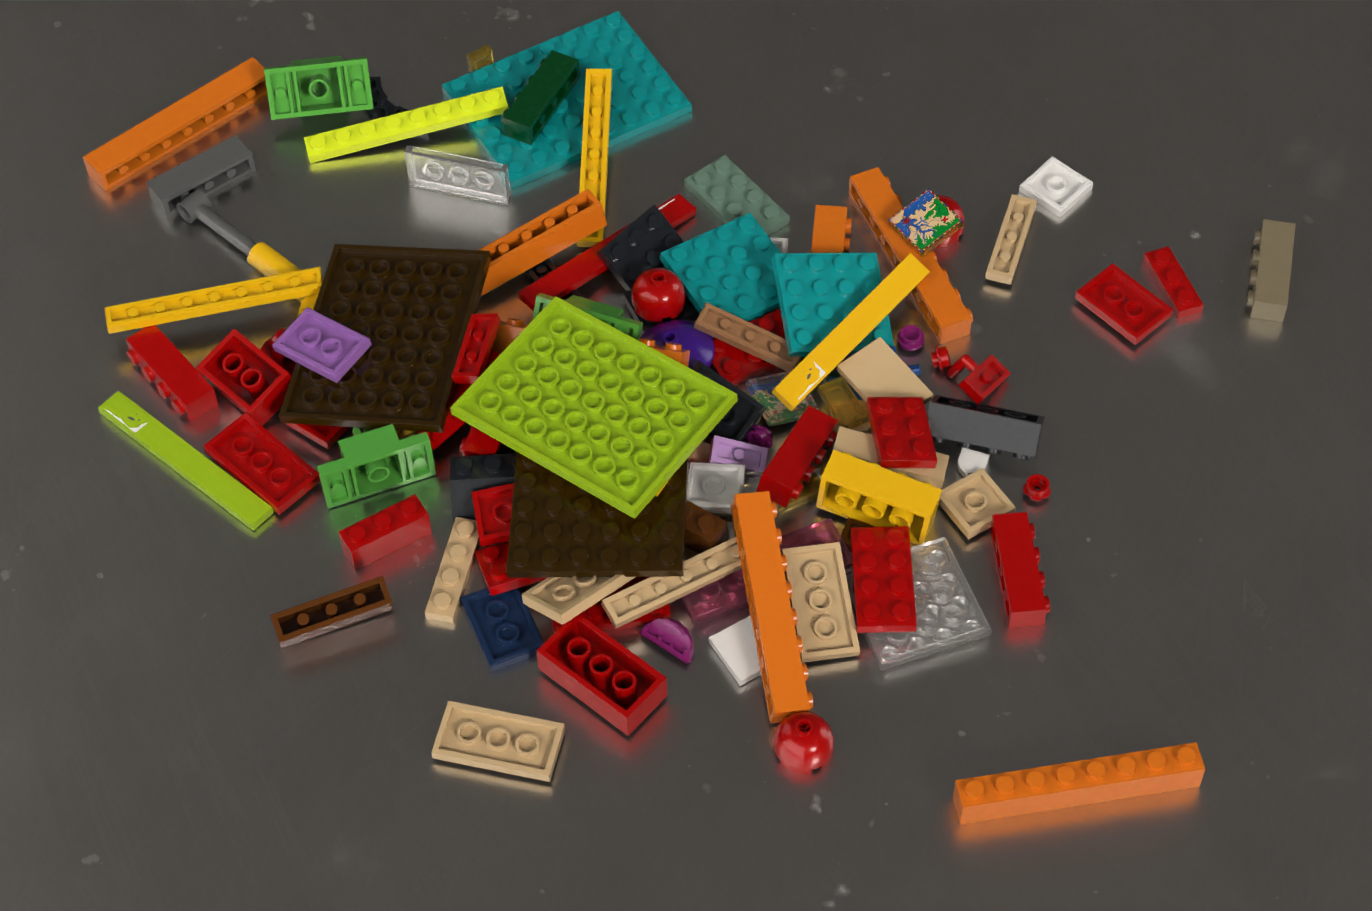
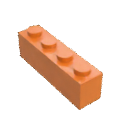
(830, 230)

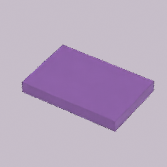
(322, 344)

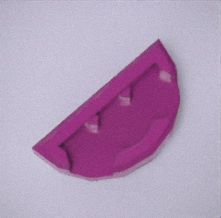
(670, 636)

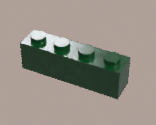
(540, 97)

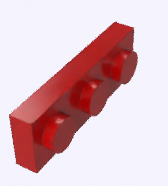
(1173, 282)
(476, 348)

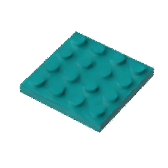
(728, 268)
(820, 292)

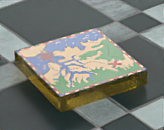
(925, 222)

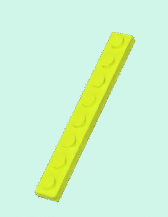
(406, 125)

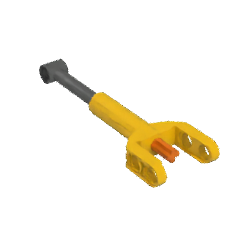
(259, 254)

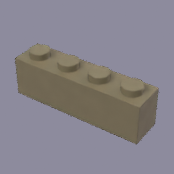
(1272, 270)

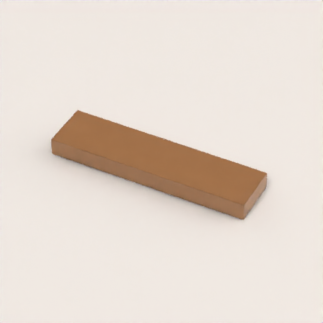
(745, 336)

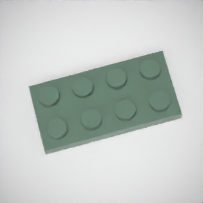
(733, 194)

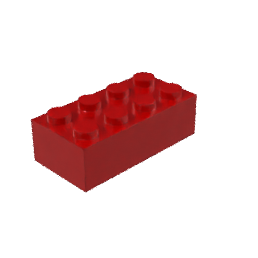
(602, 673)

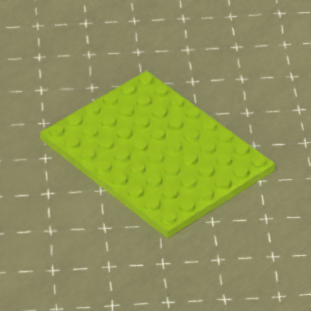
(594, 406)

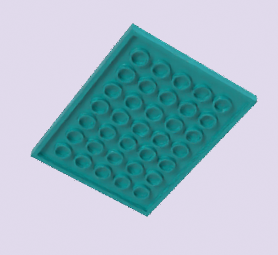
(640, 97)

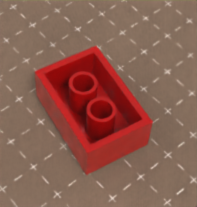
(246, 376)

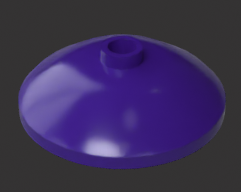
(684, 333)

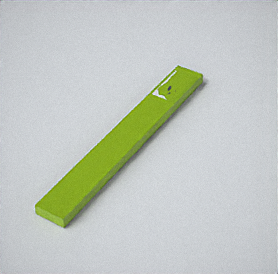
(186, 460)

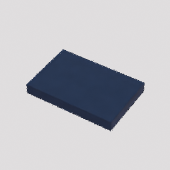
(502, 627)

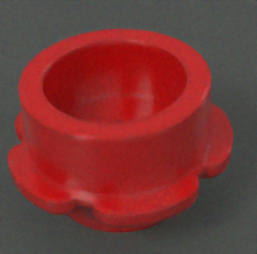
(941, 358)
(1040, 482)

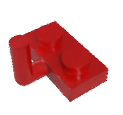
(982, 378)

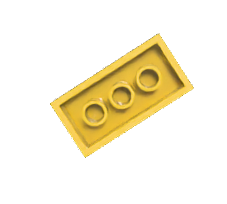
(877, 496)

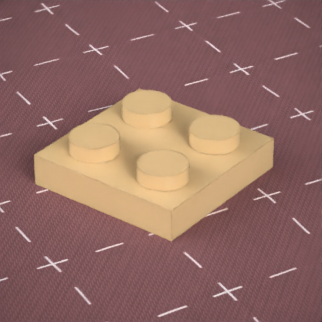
(973, 502)

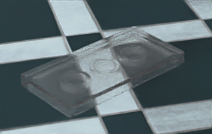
(458, 175)

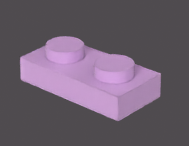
(736, 452)

